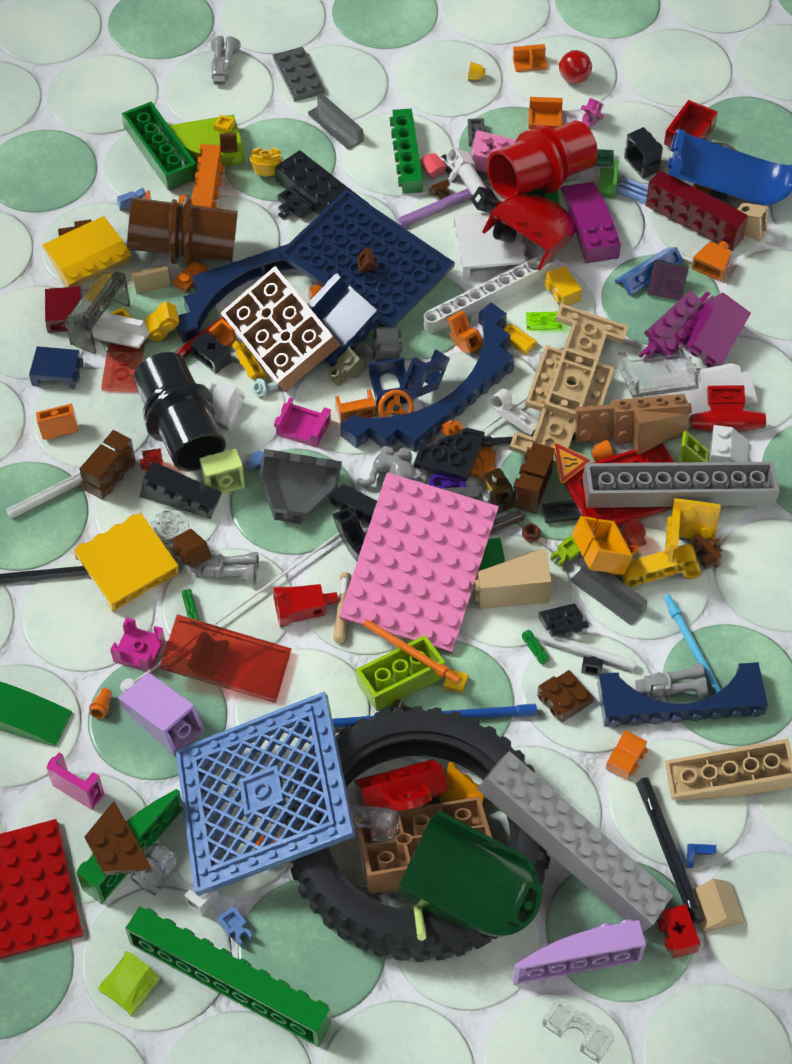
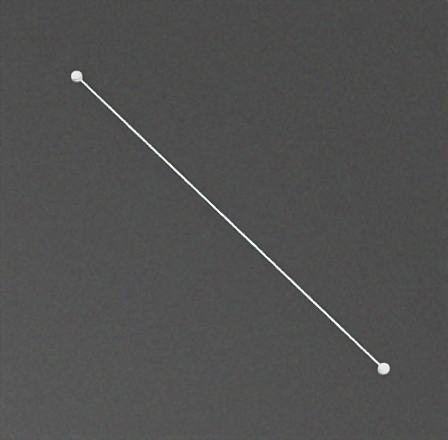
(127, 683)

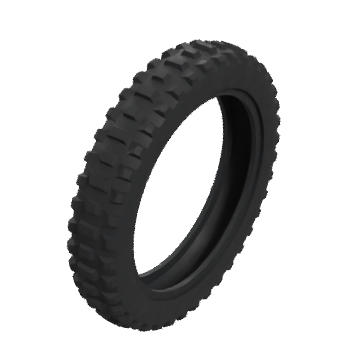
(360, 748)

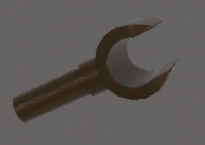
(398, 703)

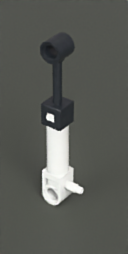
(482, 197)

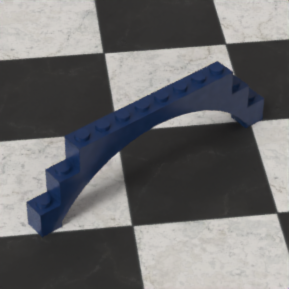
(218, 283)
(419, 426)

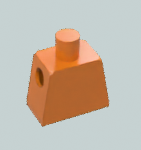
(712, 260)

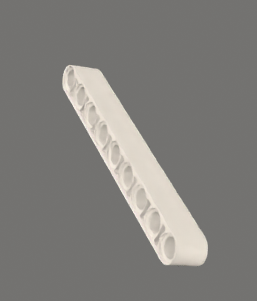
(488, 292)

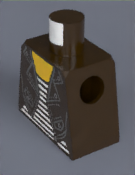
(497, 489)

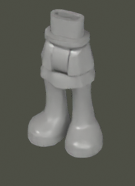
(222, 66)
(216, 567)
(660, 683)

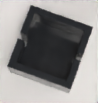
(643, 152)

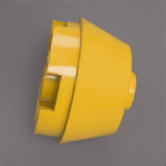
(265, 161)

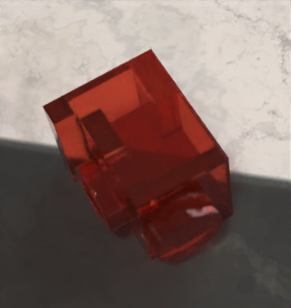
(633, 533)

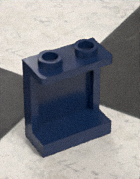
(56, 365)

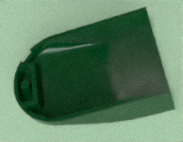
(471, 879)

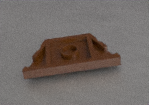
(115, 844)

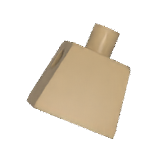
(757, 220)

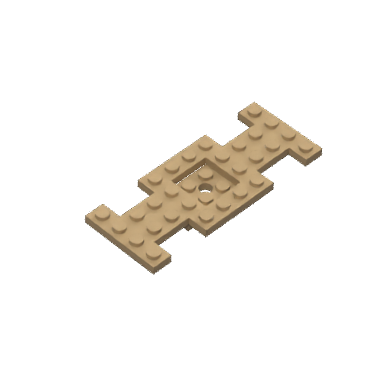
(576, 363)

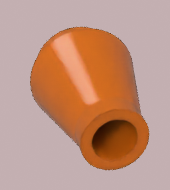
(100, 706)

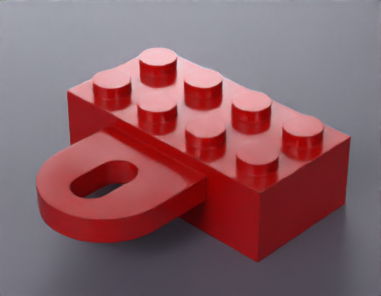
(402, 787)

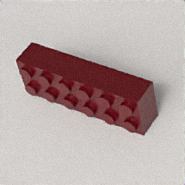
(696, 210)

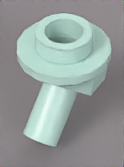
(260, 387)

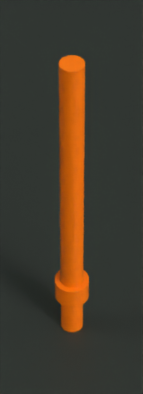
(441, 670)

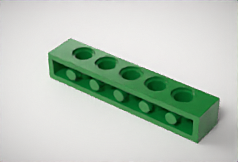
(407, 151)

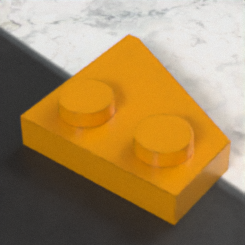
(459, 786)

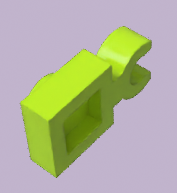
(566, 550)

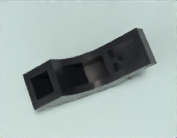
(350, 530)

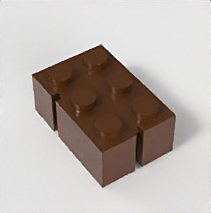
(107, 466)
(533, 477)

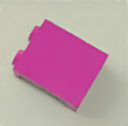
(302, 423)
(85, 792)

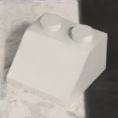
(727, 445)

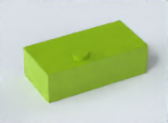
(397, 674)

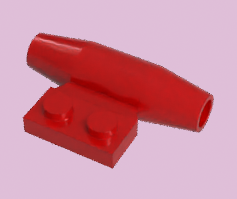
(726, 410)

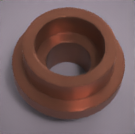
(531, 528)

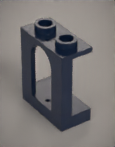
(378, 369)
(425, 372)

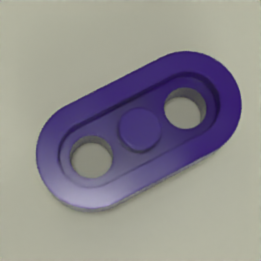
(446, 481)

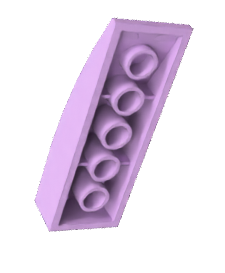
(584, 952)

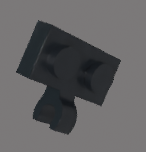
(293, 202)

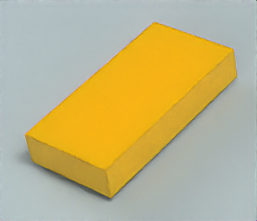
(520, 340)

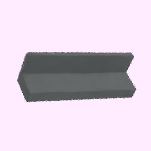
(336, 122)
(610, 593)

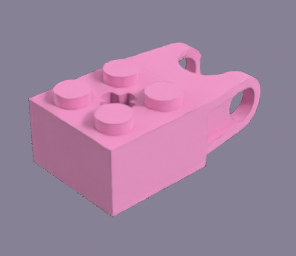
(484, 145)

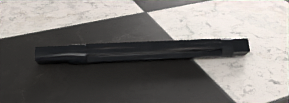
(669, 849)

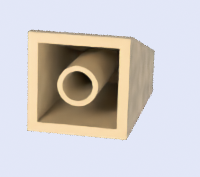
(515, 582)

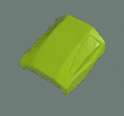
(129, 983)

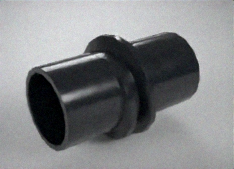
(178, 410)

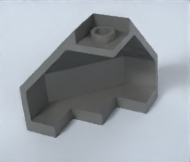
(297, 483)

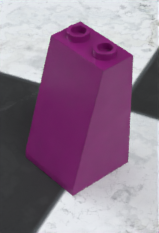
(717, 329)

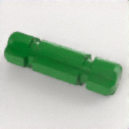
(190, 605)
(535, 647)

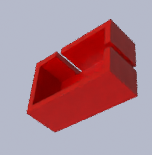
(693, 119)

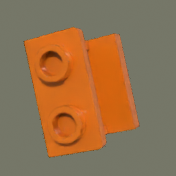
(545, 112)

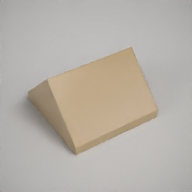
(151, 279)
(718, 905)

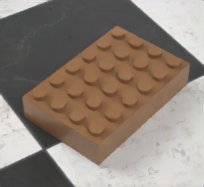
(280, 329)
(387, 862)

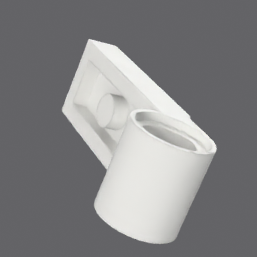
(511, 412)

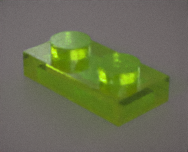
(542, 321)

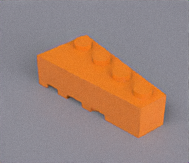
(208, 177)

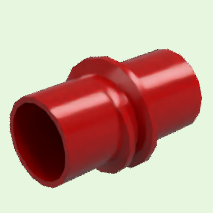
(542, 159)

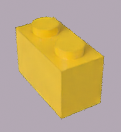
(563, 286)

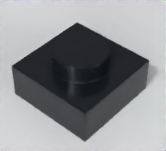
(592, 665)

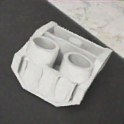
(226, 402)

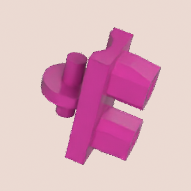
(592, 110)

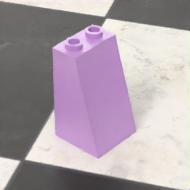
(162, 713)

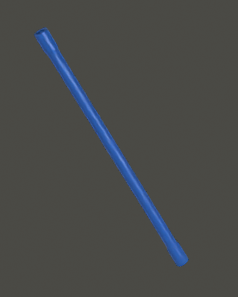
(519, 710)

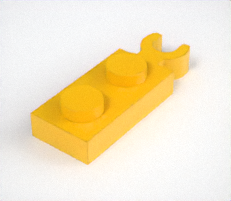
(249, 361)

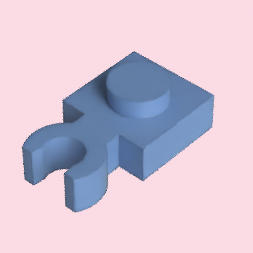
(124, 201)
(234, 923)

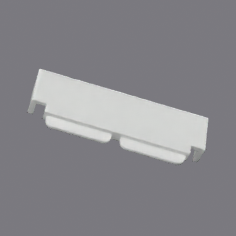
(715, 376)

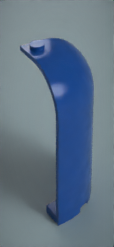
(728, 170)

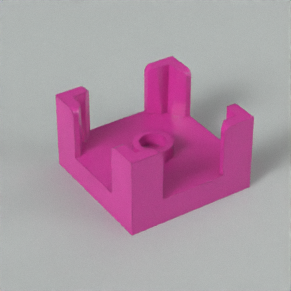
(138, 647)

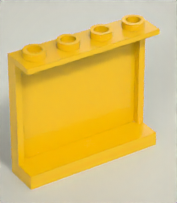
(126, 561)

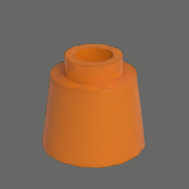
(602, 451)

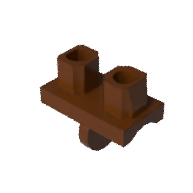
(710, 550)

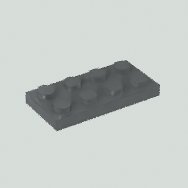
(298, 74)

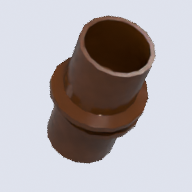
(182, 230)

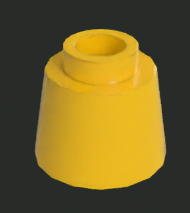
(476, 71)

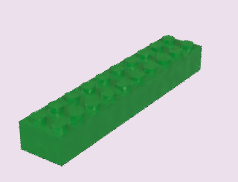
(229, 976)

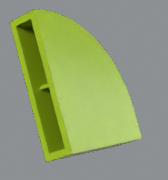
(202, 132)

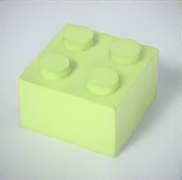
(223, 471)

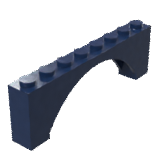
(626, 706)

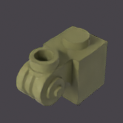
(347, 364)

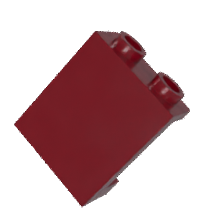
(60, 304)

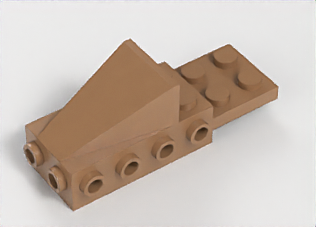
(635, 420)

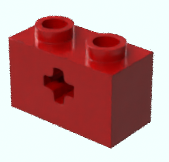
(679, 920)

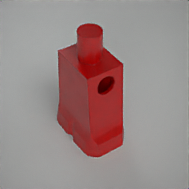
(301, 603)

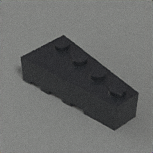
(179, 491)

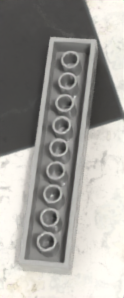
(662, 482)
(574, 841)

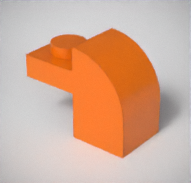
(462, 335)

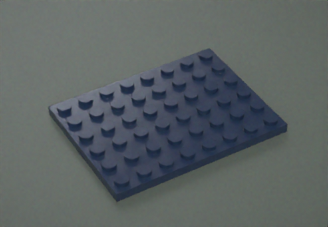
(340, 233)

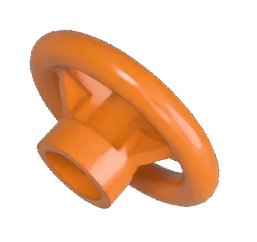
(397, 393)

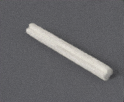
(44, 496)
(586, 650)

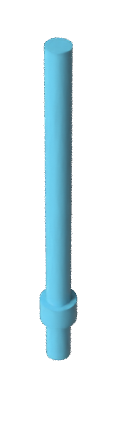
(676, 613)

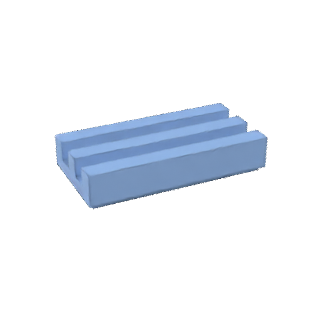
(633, 191)

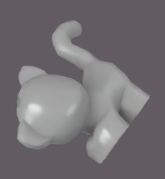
(396, 464)

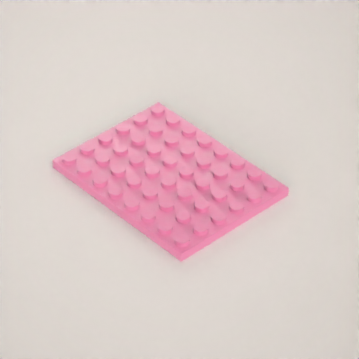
(419, 561)

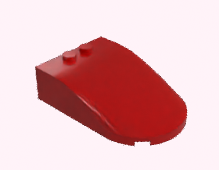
(537, 220)

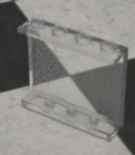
(659, 374)

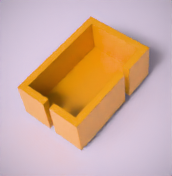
(602, 548)

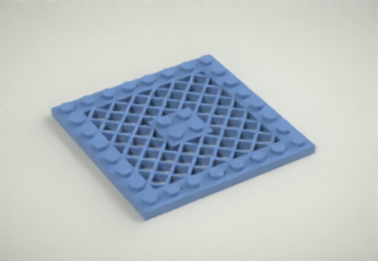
(263, 793)

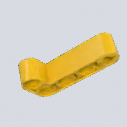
(657, 567)

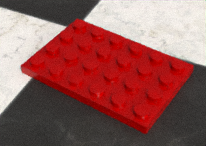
(618, 514)
(35, 890)

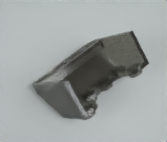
(91, 307)

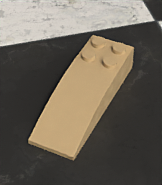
(731, 772)

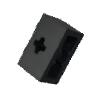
(210, 352)

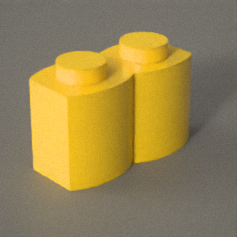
(162, 321)

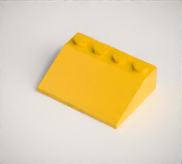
(87, 252)

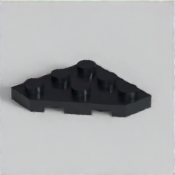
(452, 455)

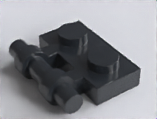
(563, 620)

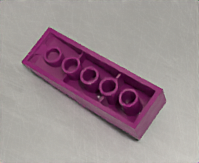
(592, 222)

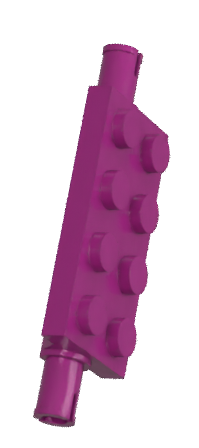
(674, 326)

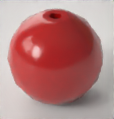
(575, 66)

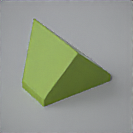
(692, 450)

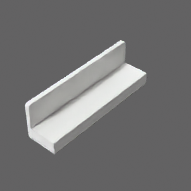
(120, 330)

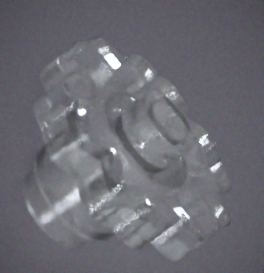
(169, 524)

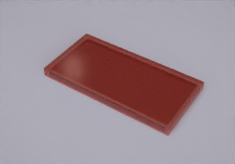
(225, 658)

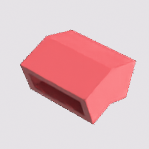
(433, 165)

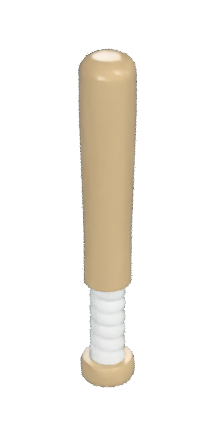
(340, 624)

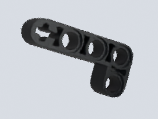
(357, 501)

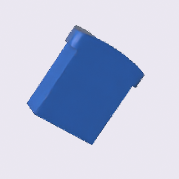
(693, 849)

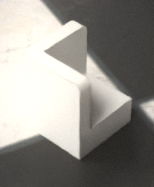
(201, 903)

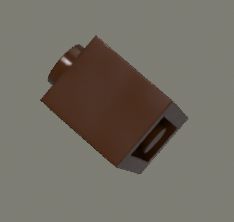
(191, 548)

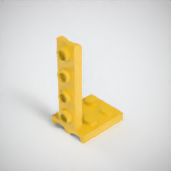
(689, 519)

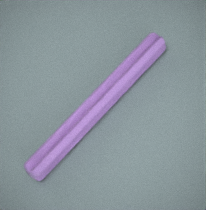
(434, 207)

